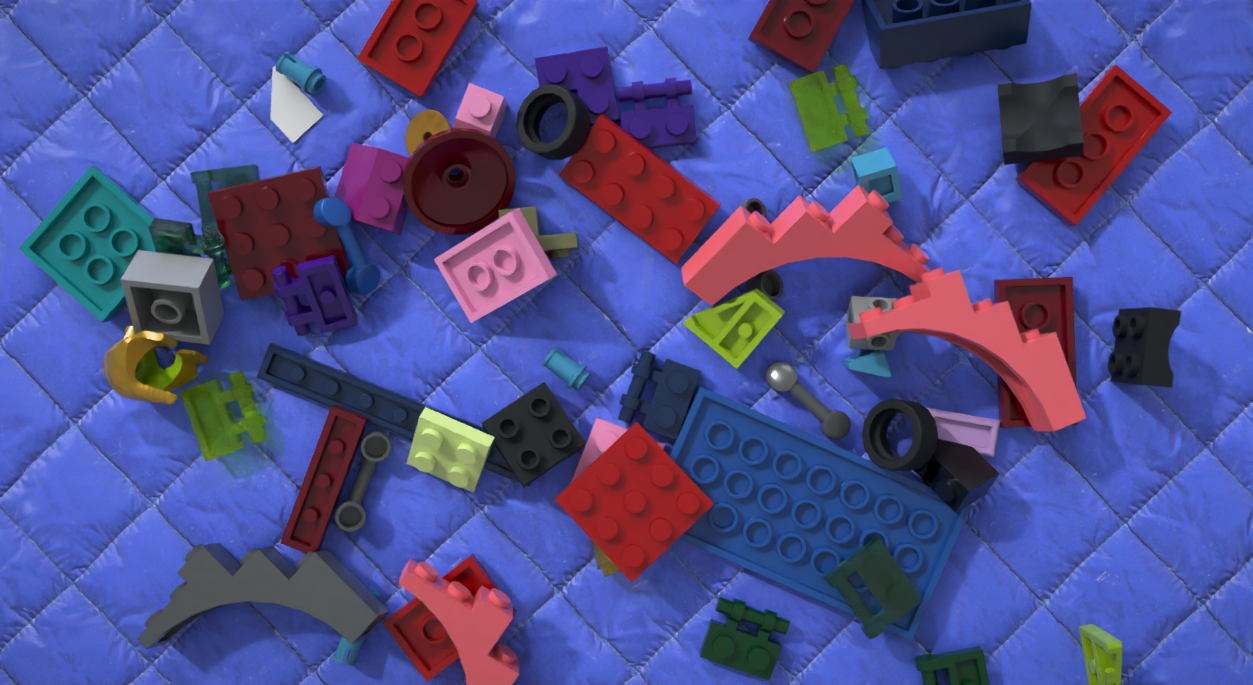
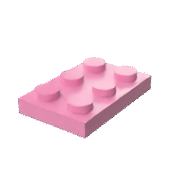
(495, 265)

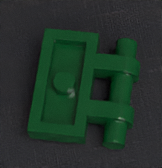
(740, 648)

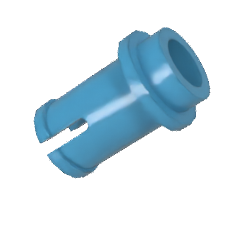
(301, 73)
(566, 368)

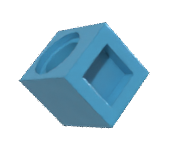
(879, 173)

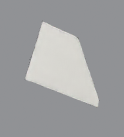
(291, 108)

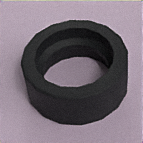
(532, 111)
(923, 440)

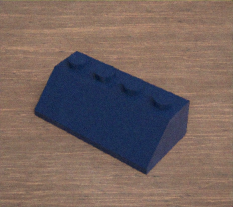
(938, 29)

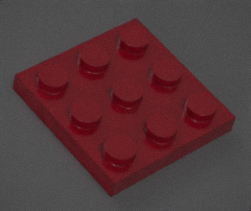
(274, 226)

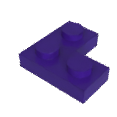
(587, 74)

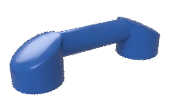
(335, 213)

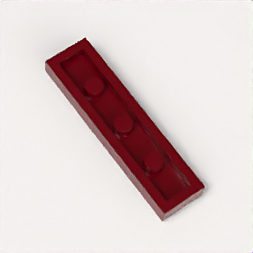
(324, 479)

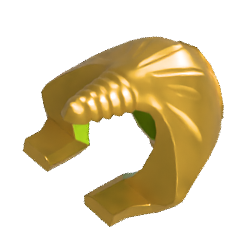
(135, 371)

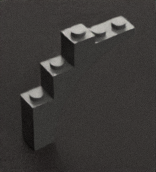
(315, 586)

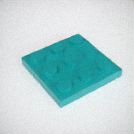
(92, 242)

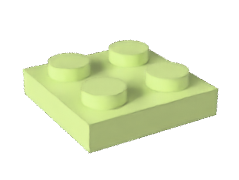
(449, 449)

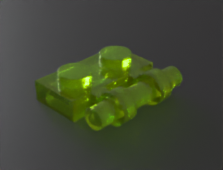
(818, 112)
(213, 418)

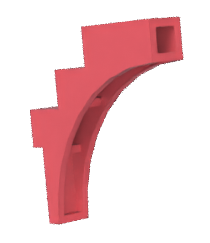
(803, 231)
(1026, 361)
(469, 621)

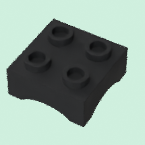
(1040, 120)
(1143, 346)
(534, 434)

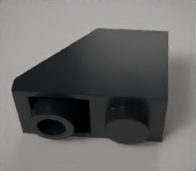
(957, 474)

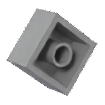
(173, 296)

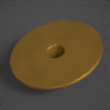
(424, 126)

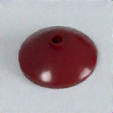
(462, 200)

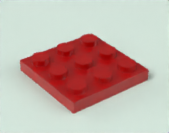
(634, 501)

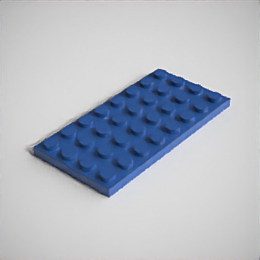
(805, 506)

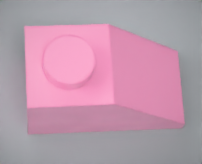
(481, 110)

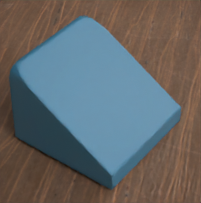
(869, 362)

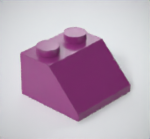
(374, 187)

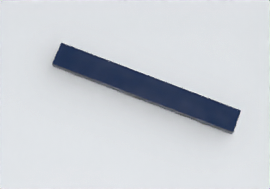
(353, 393)

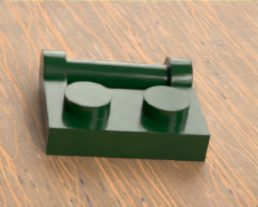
(962, 667)

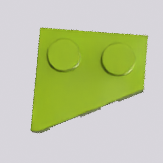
(736, 324)
(1101, 655)

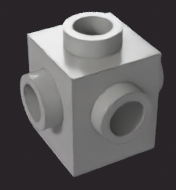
(859, 304)

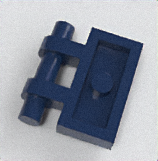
(670, 398)

